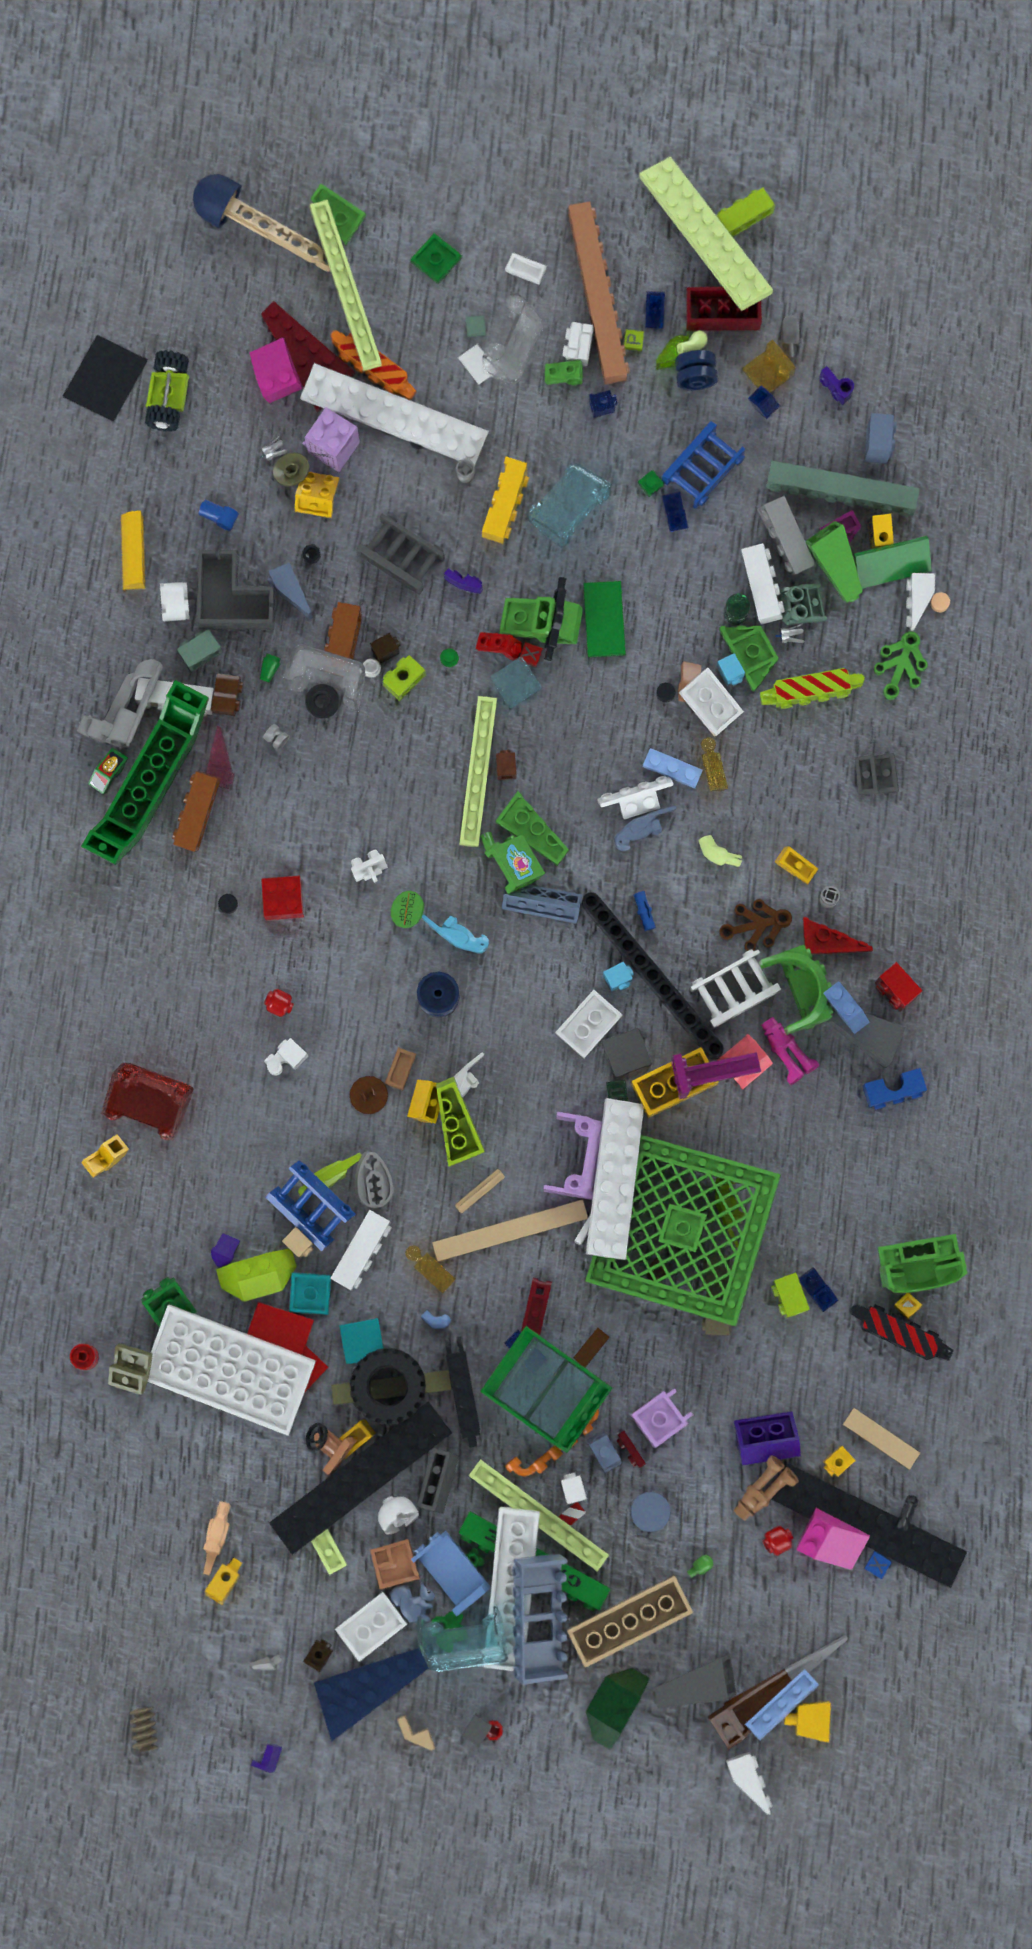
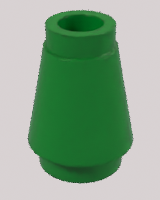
(269, 667)

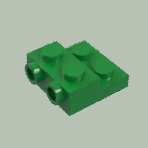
(166, 1294)

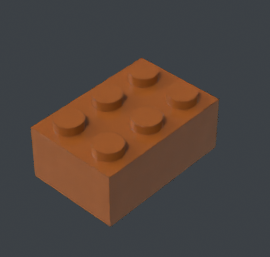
(345, 630)

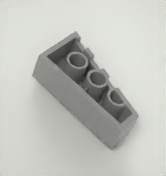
(786, 535)

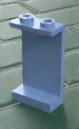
(452, 1571)

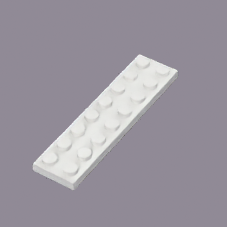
(615, 1179)
(515, 1539)

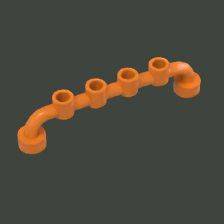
(540, 1464)

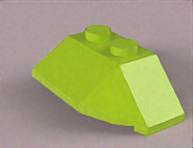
(258, 1275)

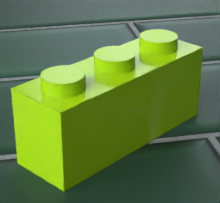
(746, 211)

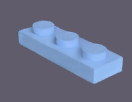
(672, 768)

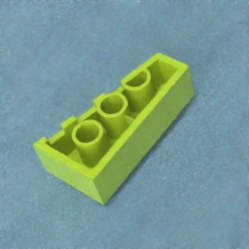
(458, 1127)

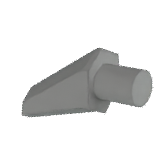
(266, 1663)

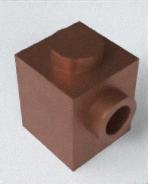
(506, 765)

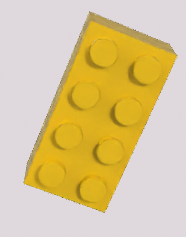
(658, 1088)

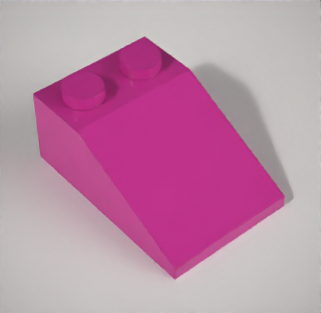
(275, 371)
(832, 1540)

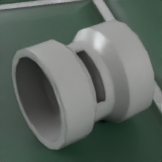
(465, 466)
(276, 737)
(829, 900)

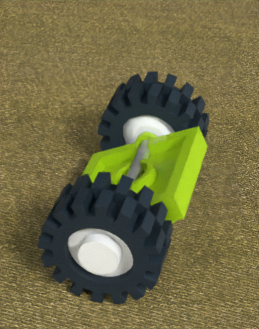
(167, 391)

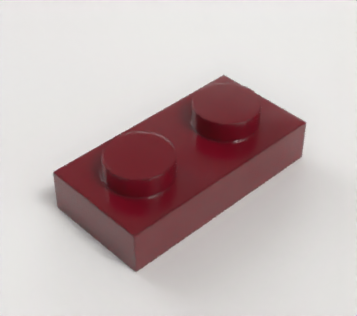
(634, 1457)

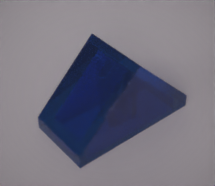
(654, 309)

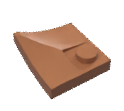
(394, 1564)

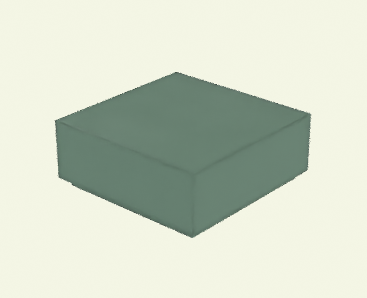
(475, 326)

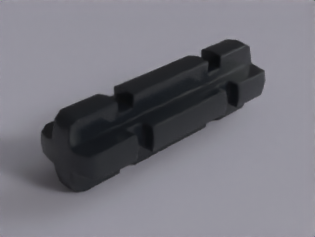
(907, 1513)

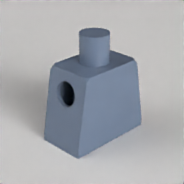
(604, 1451)

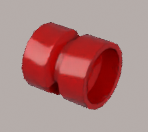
(84, 1356)

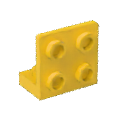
(316, 494)

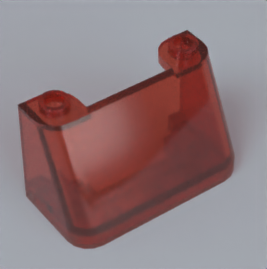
(147, 1099)

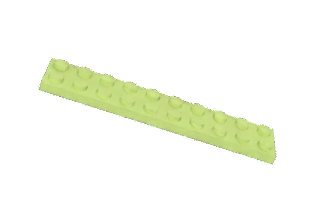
(706, 233)

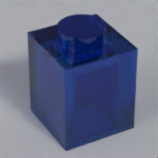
(764, 402)

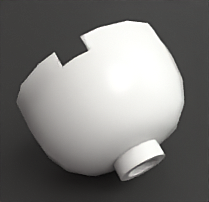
(396, 1513)

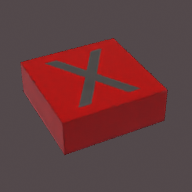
(531, 654)

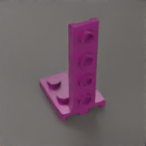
(711, 1072)

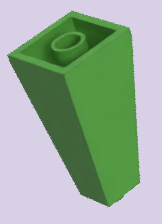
(834, 556)

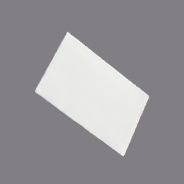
(473, 363)

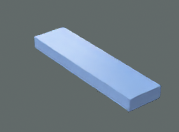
(782, 1704)

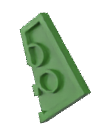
(346, 215)

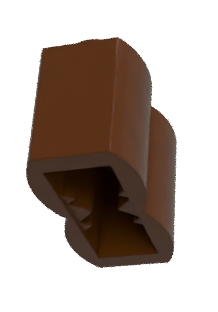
(226, 694)

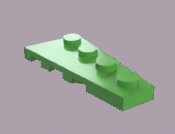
(521, 819)

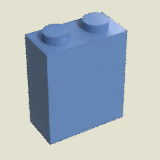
(846, 1007)

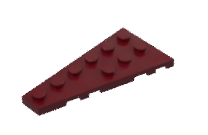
(302, 345)

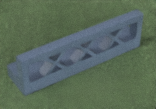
(542, 905)

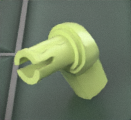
(696, 342)
(718, 854)

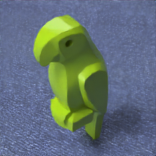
(334, 1172)
(731, 1201)

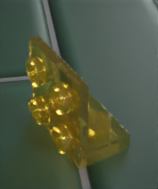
(770, 368)

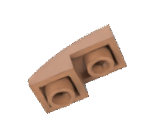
(688, 673)

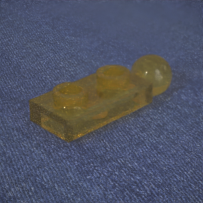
(713, 766)
(430, 1268)

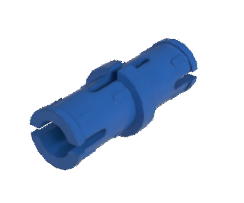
(644, 911)

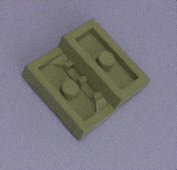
(130, 1369)

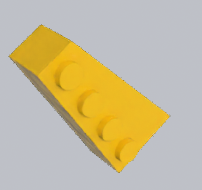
(506, 500)

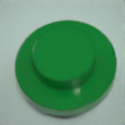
(449, 657)

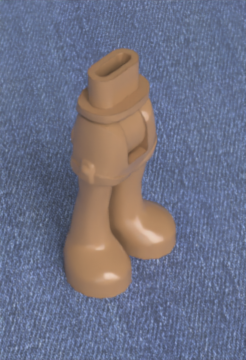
(755, 1498)

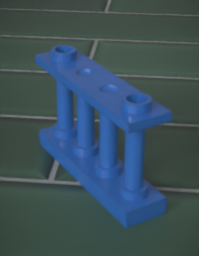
(696, 447)
(296, 1215)

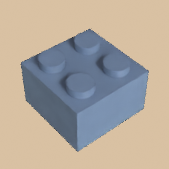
(879, 438)

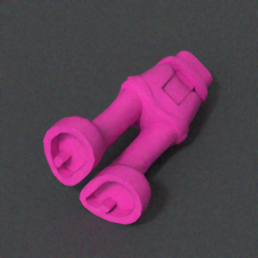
(780, 1042)

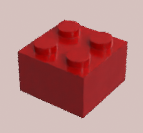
(282, 898)
(897, 987)

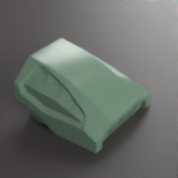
(802, 604)

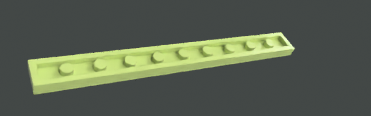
(345, 285)

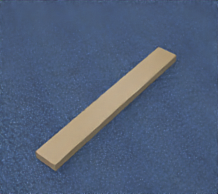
(510, 1230)

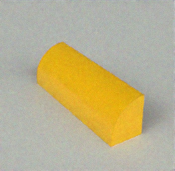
(133, 550)

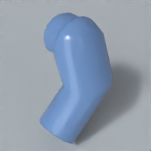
(436, 1322)

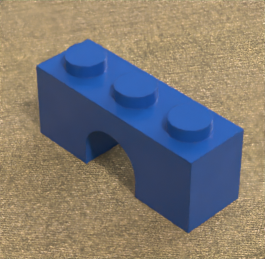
(911, 1086)

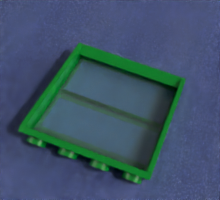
(546, 1389)

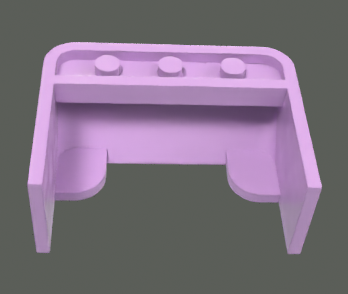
(581, 1185)

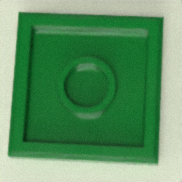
(436, 258)

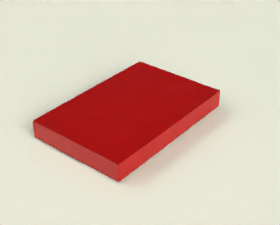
(281, 1328)

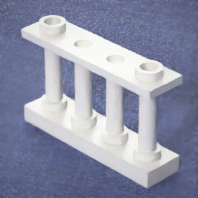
(735, 1008)

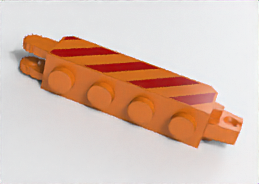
(388, 376)

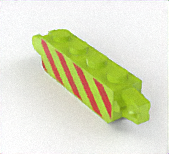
(811, 687)

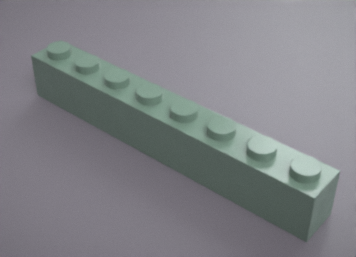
(842, 488)

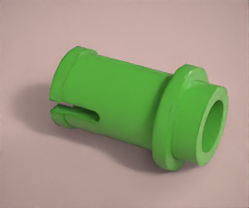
(487, 841)

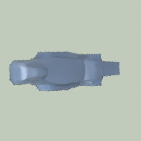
(640, 828)

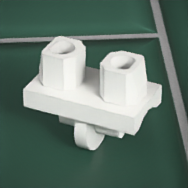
(369, 868)

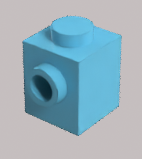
(730, 670)
(618, 976)

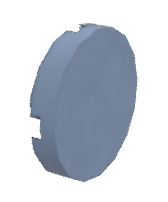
(650, 1511)

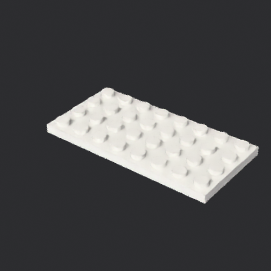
(229, 1369)

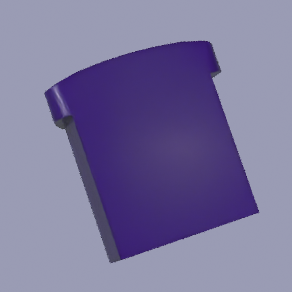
(224, 1250)
(269, 1759)

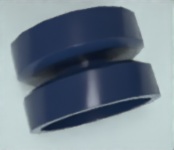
(696, 370)
(435, 983)

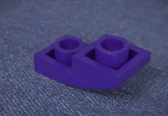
(469, 583)

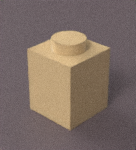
(298, 1243)

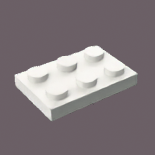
(711, 702)
(588, 1024)
(371, 1626)

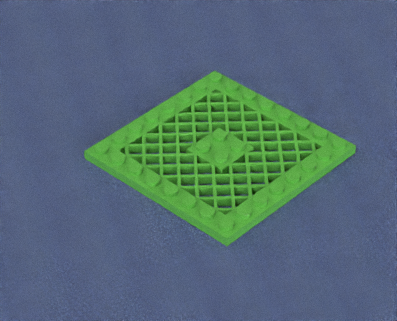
(685, 1228)

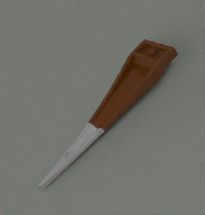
(732, 1717)

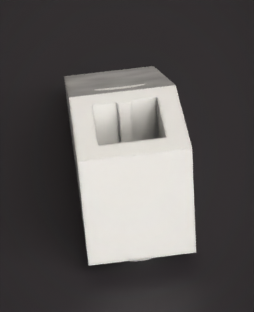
(921, 591)
(745, 1776)

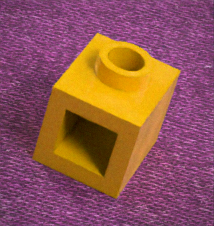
(838, 1461)

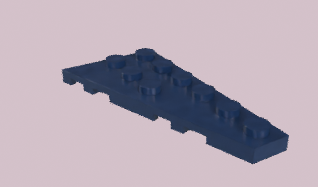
(359, 1691)

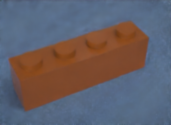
(196, 811)

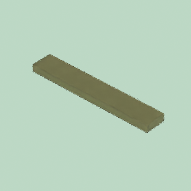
(392, 1387)

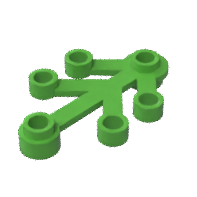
(902, 662)

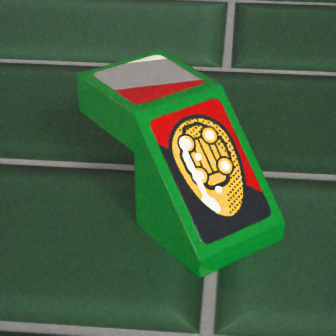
(107, 769)

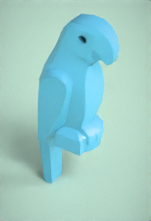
(459, 935)

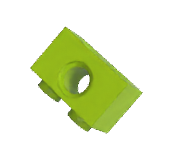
(401, 688)

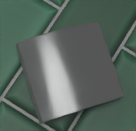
(876, 774)

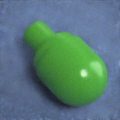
(701, 1566)

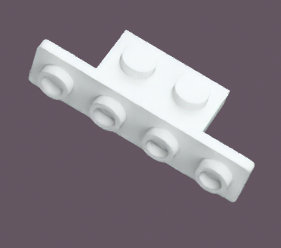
(637, 799)

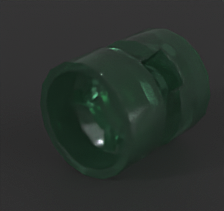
(737, 609)

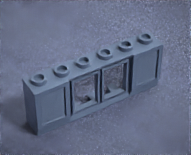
(539, 1659)

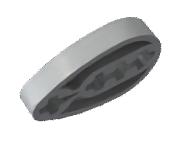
(384, 1181)

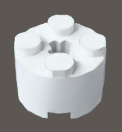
(174, 601)

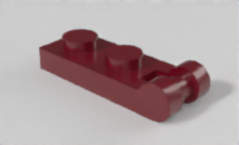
(536, 1305)

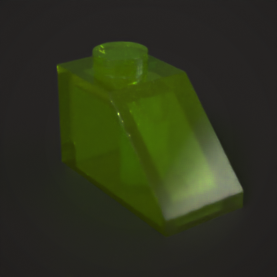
(669, 353)

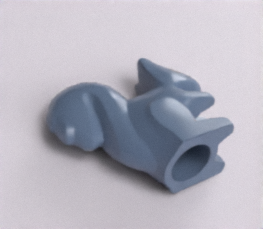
(412, 1606)

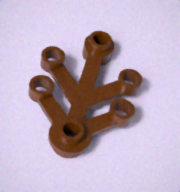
(758, 924)

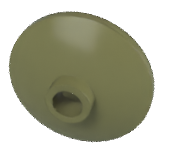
(288, 464)

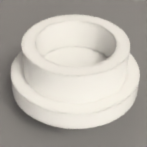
(372, 667)

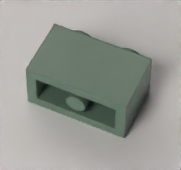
(199, 650)

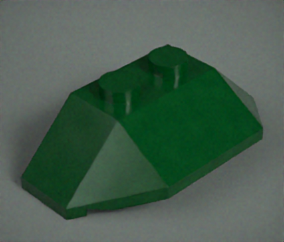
(614, 1705)

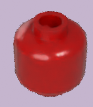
(278, 1002)
(778, 1540)

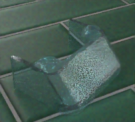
(464, 1645)

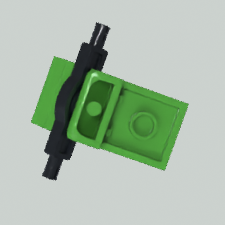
(544, 618)

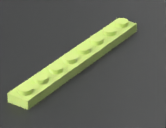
(478, 771)
(548, 1521)

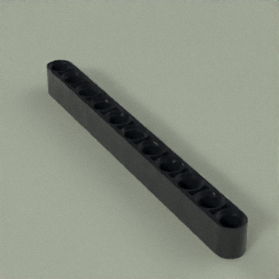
(650, 966)

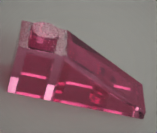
(219, 761)

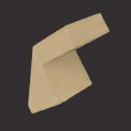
(421, 1738)

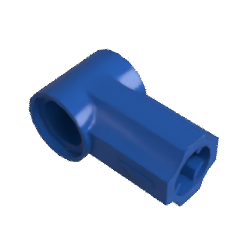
(222, 516)

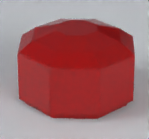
(496, 1730)

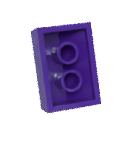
(767, 1436)

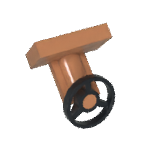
(330, 1445)

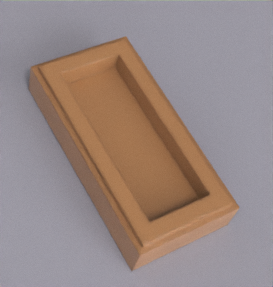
(400, 1069)

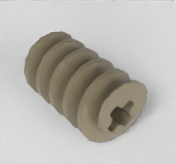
(143, 1729)

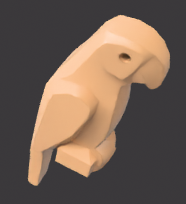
(216, 1535)

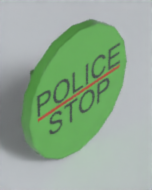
(407, 909)

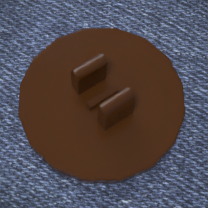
(368, 1095)

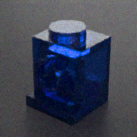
(600, 409)

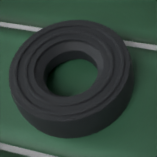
(328, 711)

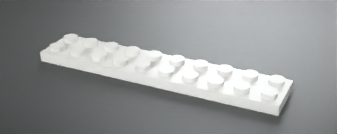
(393, 414)

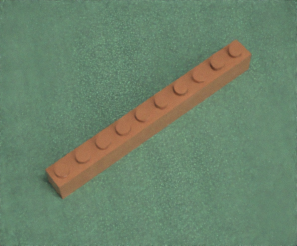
(597, 293)

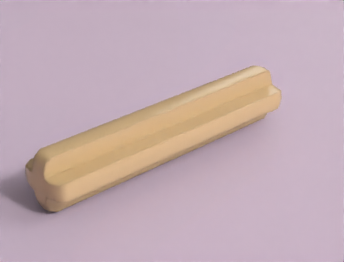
(479, 1191)

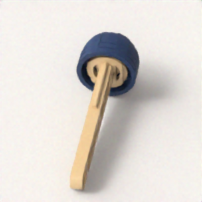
(217, 199)

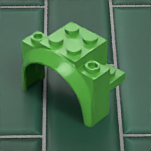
(806, 986)
(921, 1264)

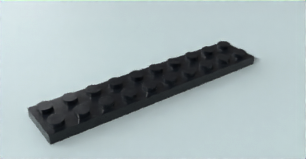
(360, 1478)
(912, 1548)

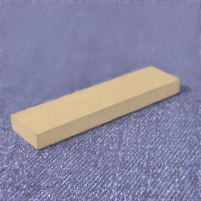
(881, 1438)

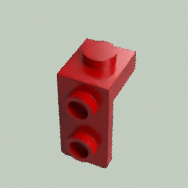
(499, 643)

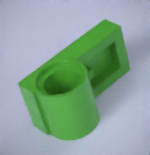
(562, 372)

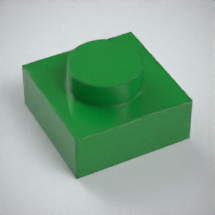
(650, 483)

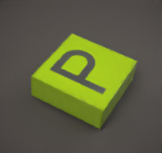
(634, 340)

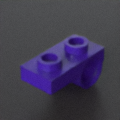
(829, 380)

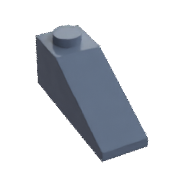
(287, 587)

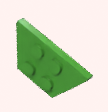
(752, 651)

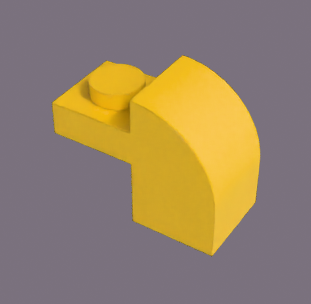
(106, 1156)

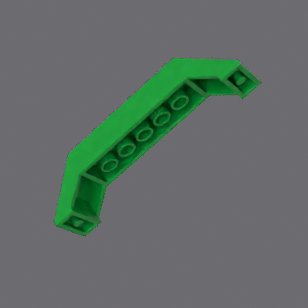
(149, 775)

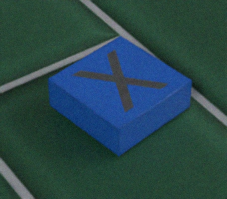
(877, 1565)

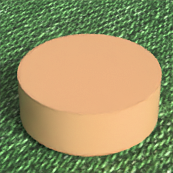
(940, 602)

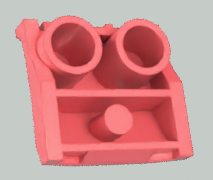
(747, 1046)

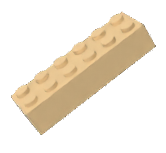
(629, 1621)

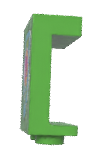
(516, 862)

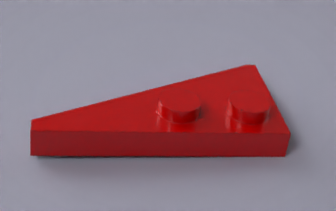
(827, 941)

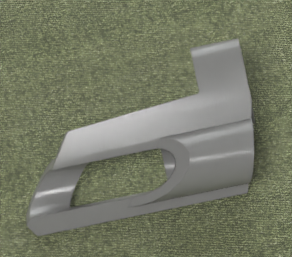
(121, 724)

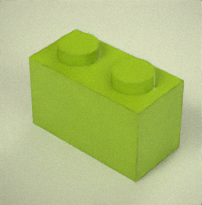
(790, 1295)

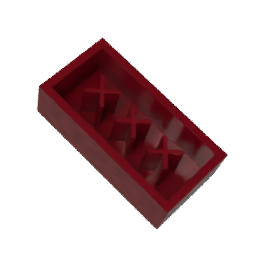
(716, 311)

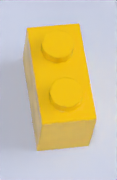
(424, 1102)

